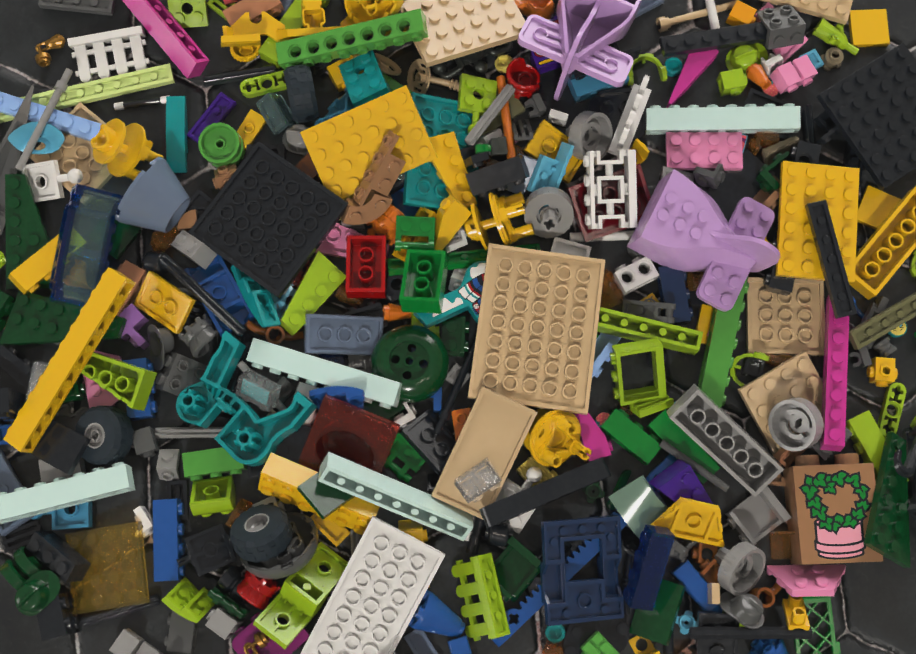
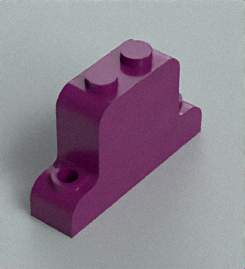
(246, 635)

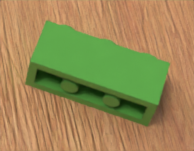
(210, 462)

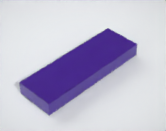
(215, 113)

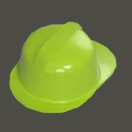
(745, 56)

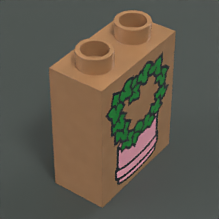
(829, 509)

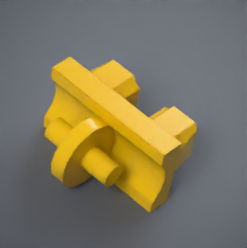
(795, 613)

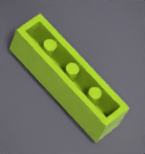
(867, 439)

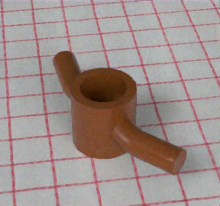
(265, 332)
(768, 594)

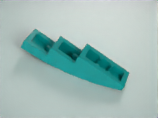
(176, 133)
(257, 298)

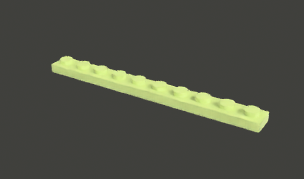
(106, 88)

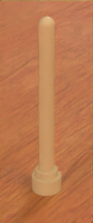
(666, 22)

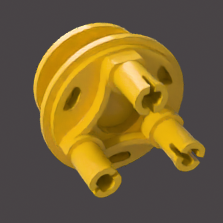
(122, 148)
(502, 209)
(555, 438)

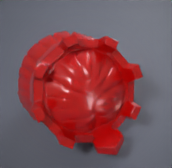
(523, 78)
(257, 590)

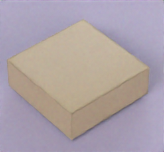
(713, 593)

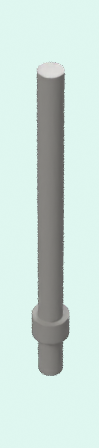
(60, 87)

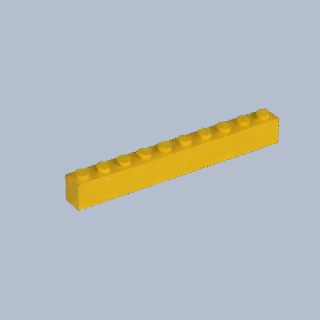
(69, 360)

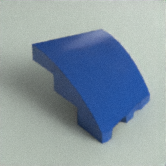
(347, 394)

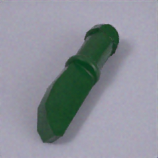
(620, 484)

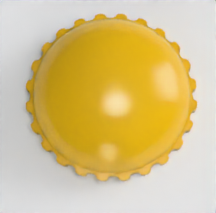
(245, 53)

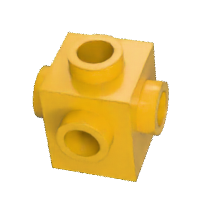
(882, 371)

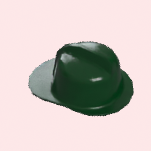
(37, 592)

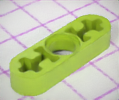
(260, 79)
(893, 425)

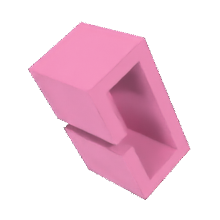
(790, 77)

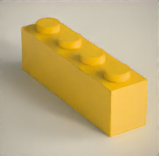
(35, 269)

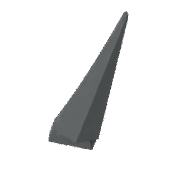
(9, 154)

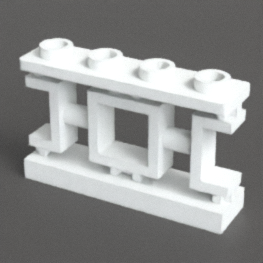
(626, 186)

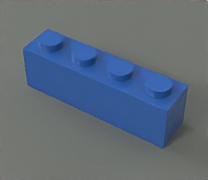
(168, 539)

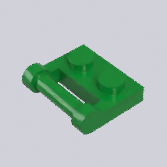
(415, 227)

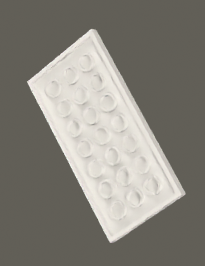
(375, 593)

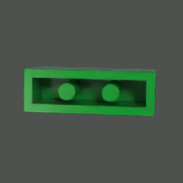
(630, 436)

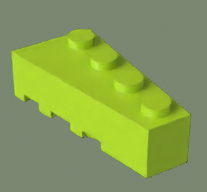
(314, 289)
(121, 379)

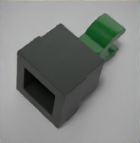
(496, 147)

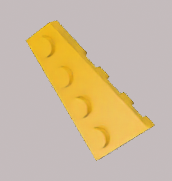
(451, 168)

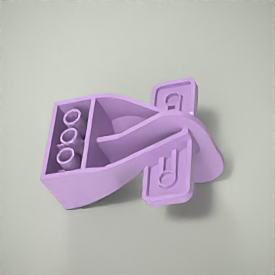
(584, 39)
(690, 234)

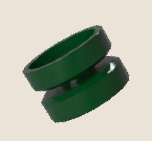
(21, 568)

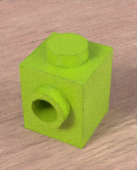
(732, 82)

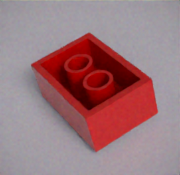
(366, 266)

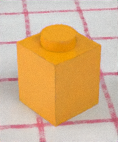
(741, 14)

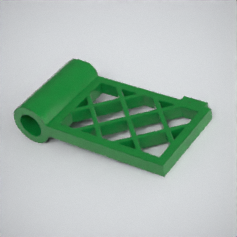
(835, 645)

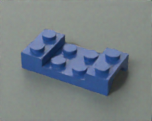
(223, 288)

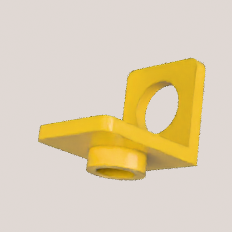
(641, 151)
(649, 650)

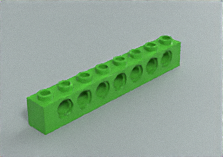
(360, 32)

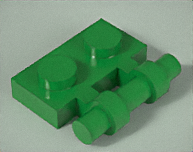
(407, 454)

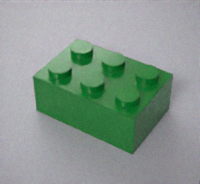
(424, 281)

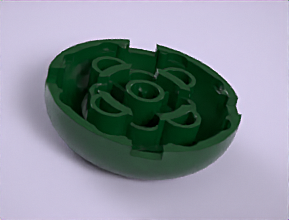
(429, 347)

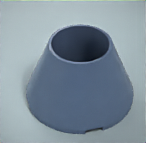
(154, 199)

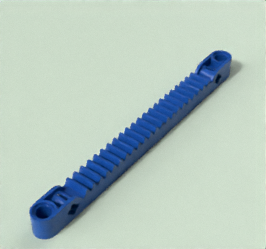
(572, 566)

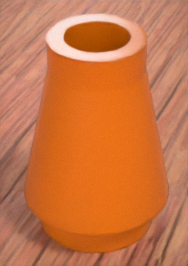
(758, 75)
(394, 312)

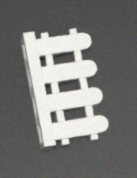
(100, 51)
(630, 117)

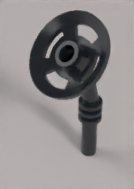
(630, 547)

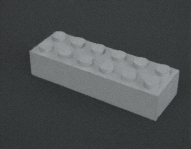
(724, 440)

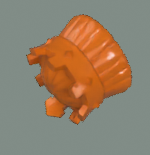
(385, 224)

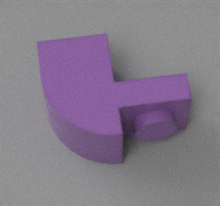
(134, 322)

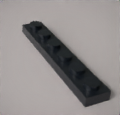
(713, 39)
(830, 259)

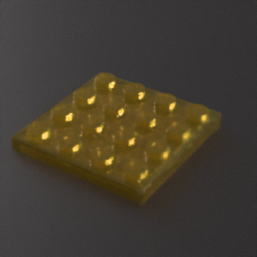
(116, 568)

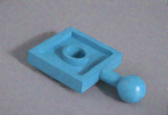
(64, 520)

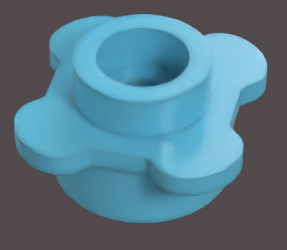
(684, 628)

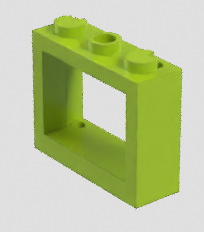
(642, 394)

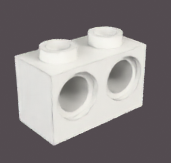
(637, 278)

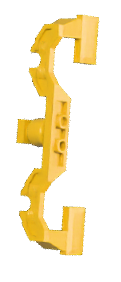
(247, 33)

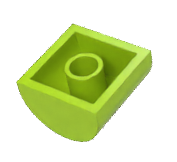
(213, 496)

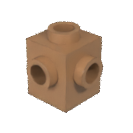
(223, 174)

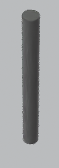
(694, 465)

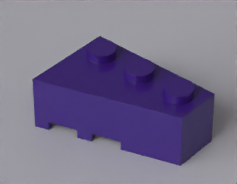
(680, 481)

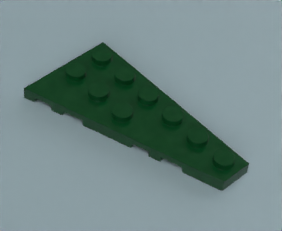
(23, 225)
(41, 321)
(888, 518)

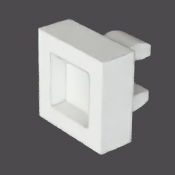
(772, 63)

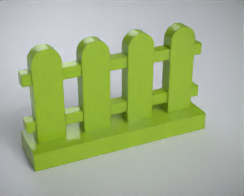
(490, 597)

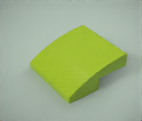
(188, 601)

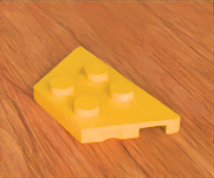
(693, 521)

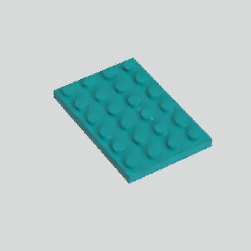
(439, 117)

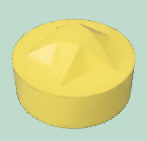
(502, 62)

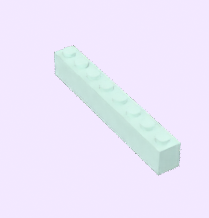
(723, 119)
(322, 371)
(66, 492)
(394, 496)

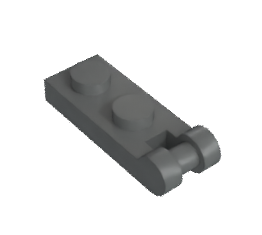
(650, 310)

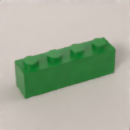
(666, 429)

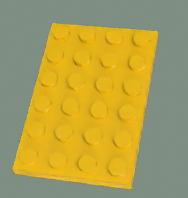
(346, 143)
(808, 184)

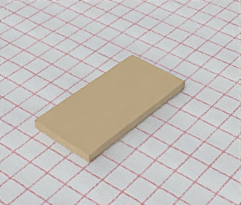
(492, 430)

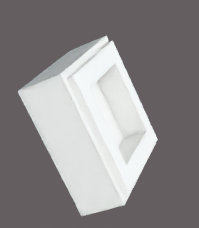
(558, 118)

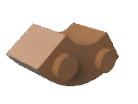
(372, 208)

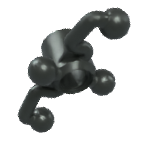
(480, 67)

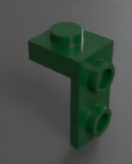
(765, 179)

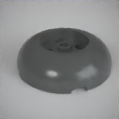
(295, 556)

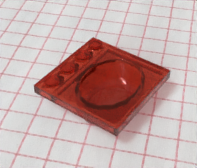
(349, 434)

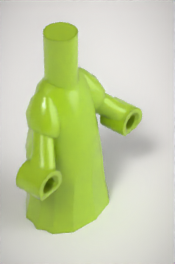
(834, 35)

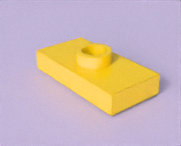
(251, 127)

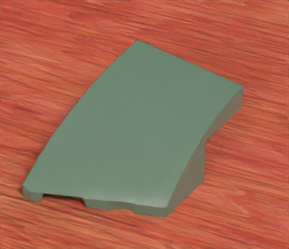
(638, 504)

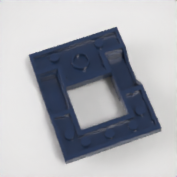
(586, 598)

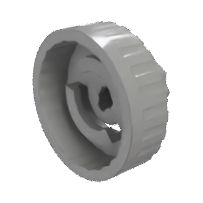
(581, 133)
(549, 221)
(802, 417)
(740, 567)

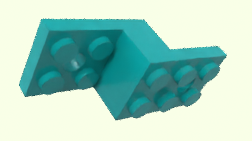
(367, 85)

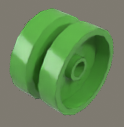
(221, 145)

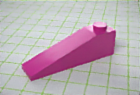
(693, 68)
(593, 438)

